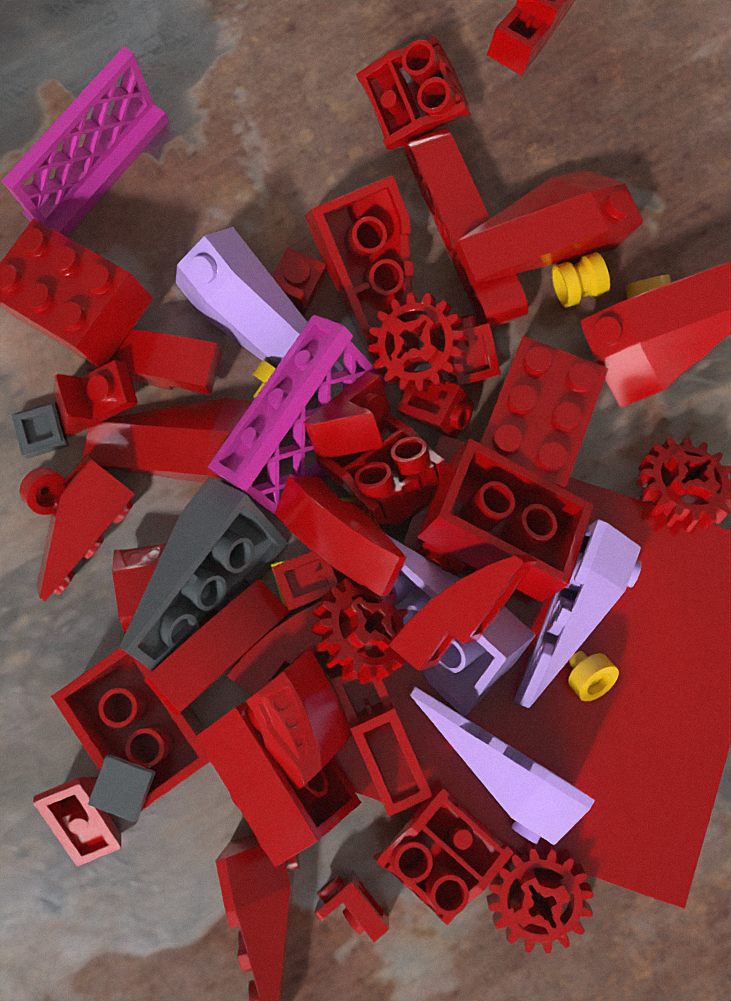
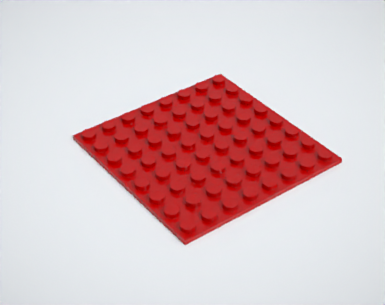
(640, 750)

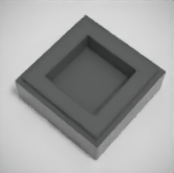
(39, 430)
(121, 788)

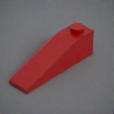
(551, 225)
(366, 253)
(660, 333)
(167, 441)
(258, 902)

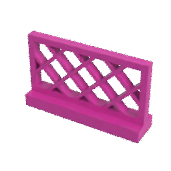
(107, 150)
(283, 404)

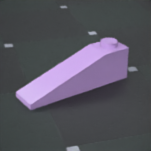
(240, 296)
(599, 579)
(465, 669)
(526, 790)

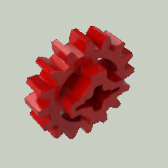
(428, 329)
(686, 484)
(358, 631)
(524, 913)

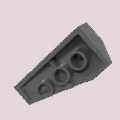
(209, 556)

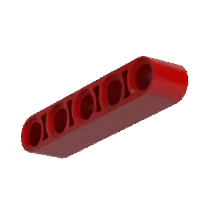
(456, 212)

